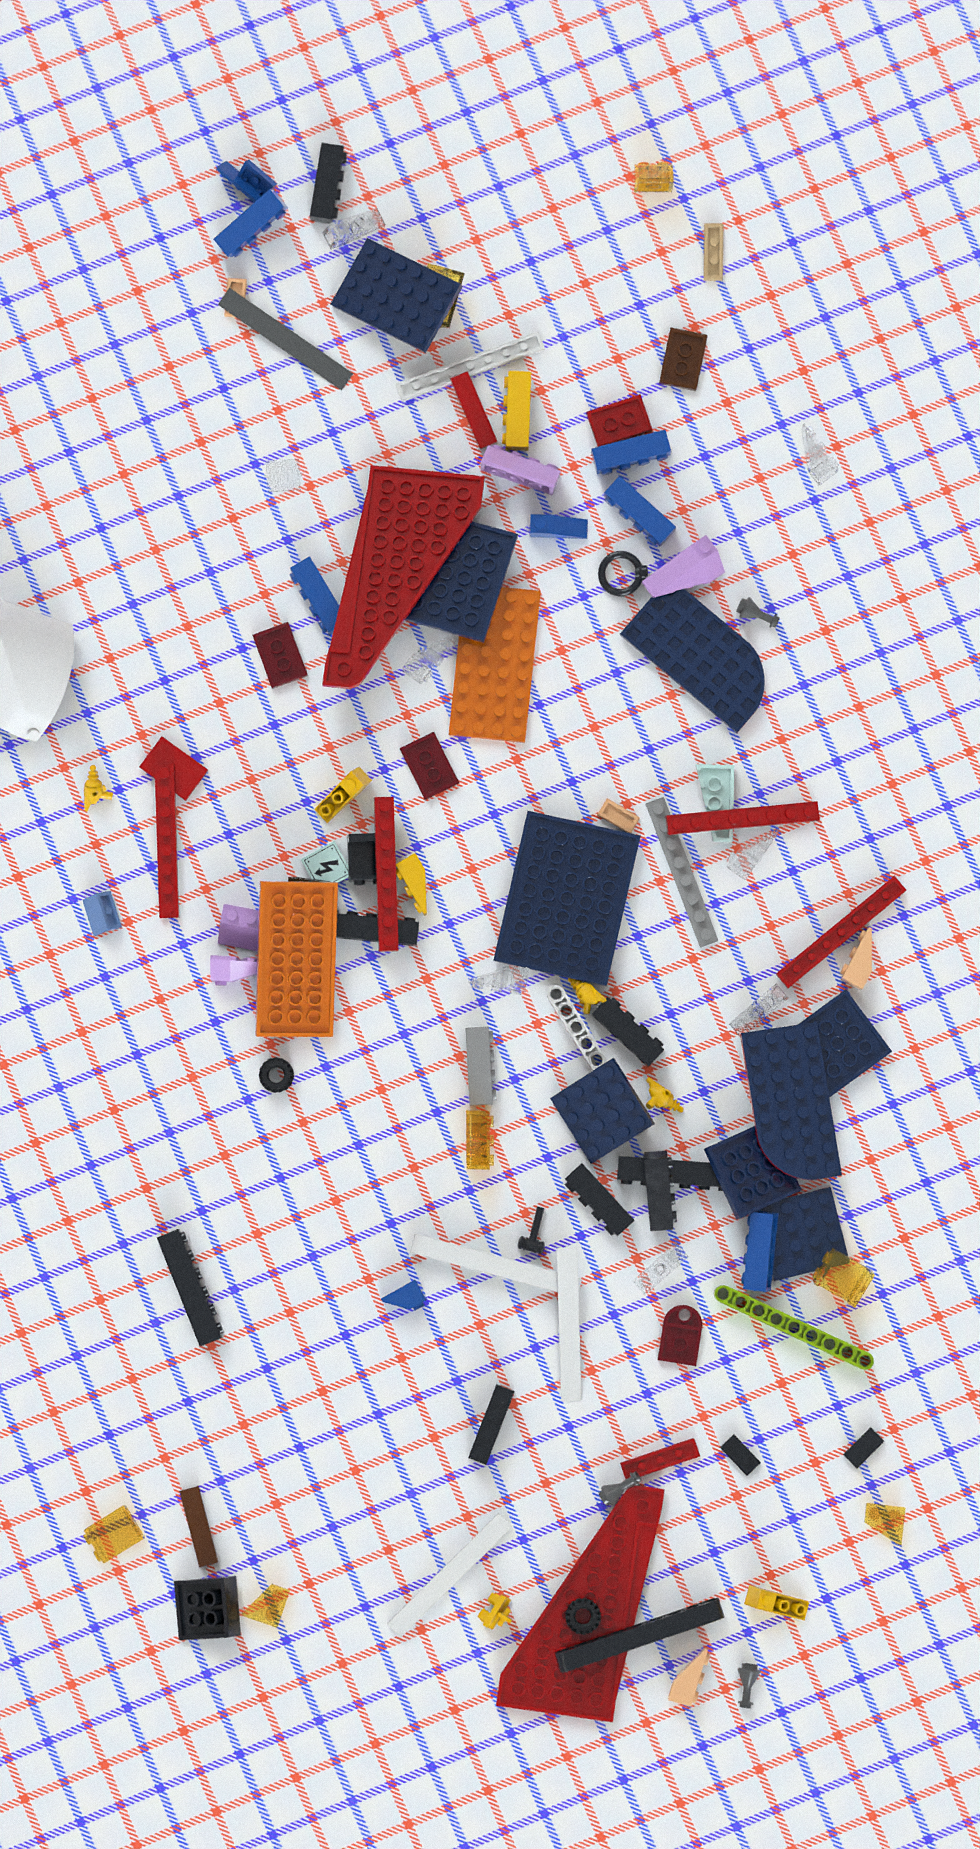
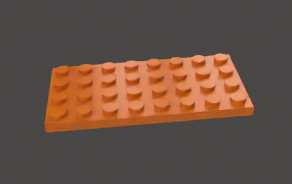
(496, 675)
(296, 959)

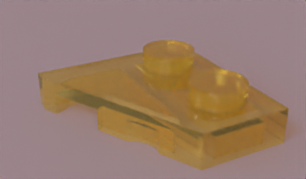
(886, 1520)
(268, 1606)

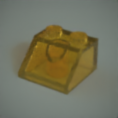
(653, 177)

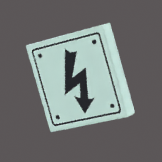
(326, 864)

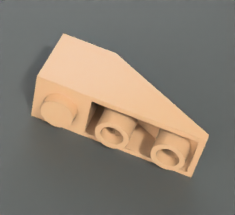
(860, 966)
(686, 1682)

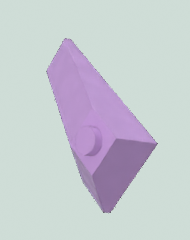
(691, 567)
(231, 969)

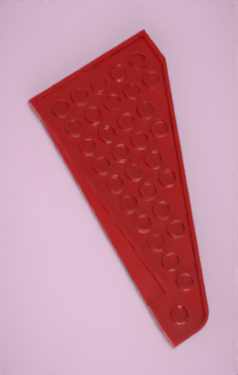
(400, 544)
(613, 1577)

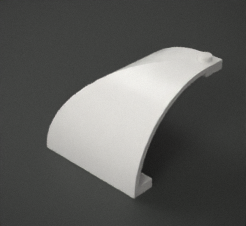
(33, 669)

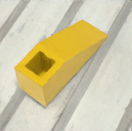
(343, 794)
(413, 874)
(776, 1602)

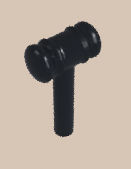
(531, 1243)

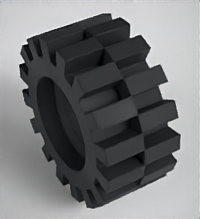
(273, 1063)
(583, 1603)

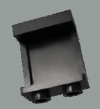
(361, 858)

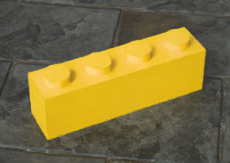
(518, 410)

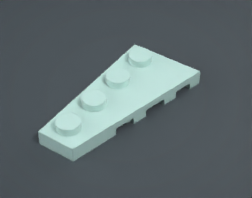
(717, 793)

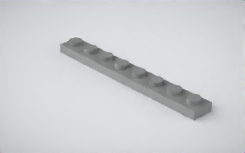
(682, 874)

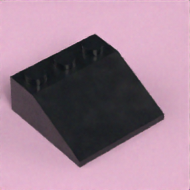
(207, 1608)

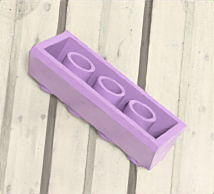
(519, 469)
(239, 927)

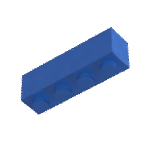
(251, 223)
(631, 452)
(639, 511)
(317, 592)
(760, 1251)

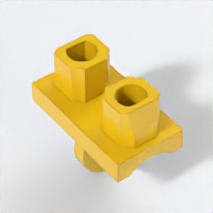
(498, 1614)

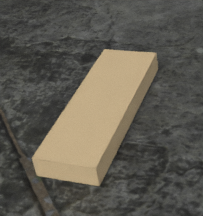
(713, 251)

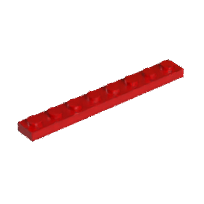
(742, 818)
(166, 840)
(386, 874)
(841, 932)

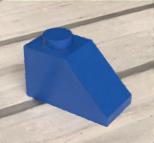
(407, 1297)

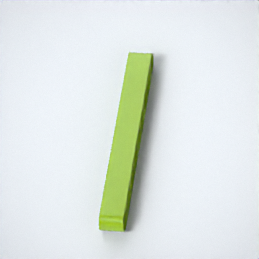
(786, 1319)

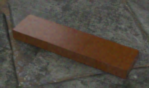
(198, 1526)

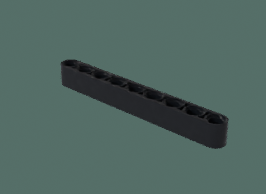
(639, 1635)

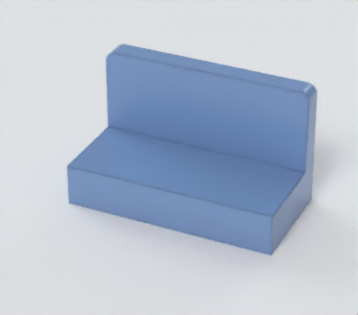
(101, 913)

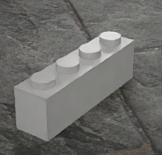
(479, 1066)

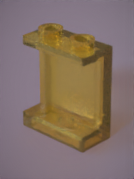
(843, 1276)
(113, 1534)

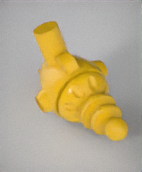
(94, 789)
(586, 994)
(661, 1097)

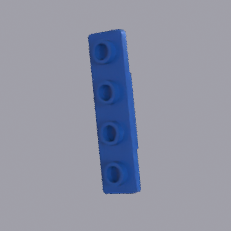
(248, 180)

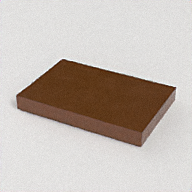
(683, 359)

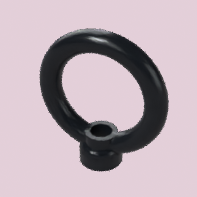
(641, 573)

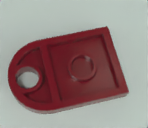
(680, 1338)

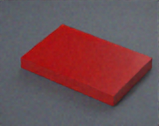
(619, 421)
(187, 770)

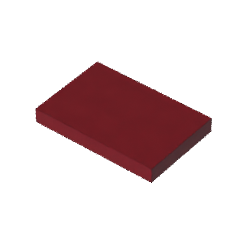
(280, 655)
(429, 766)

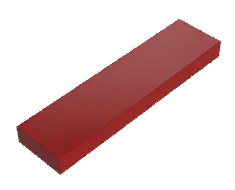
(473, 410)
(661, 1458)

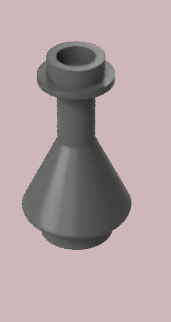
(748, 609)
(611, 1493)
(748, 1675)

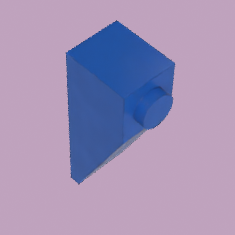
(557, 527)

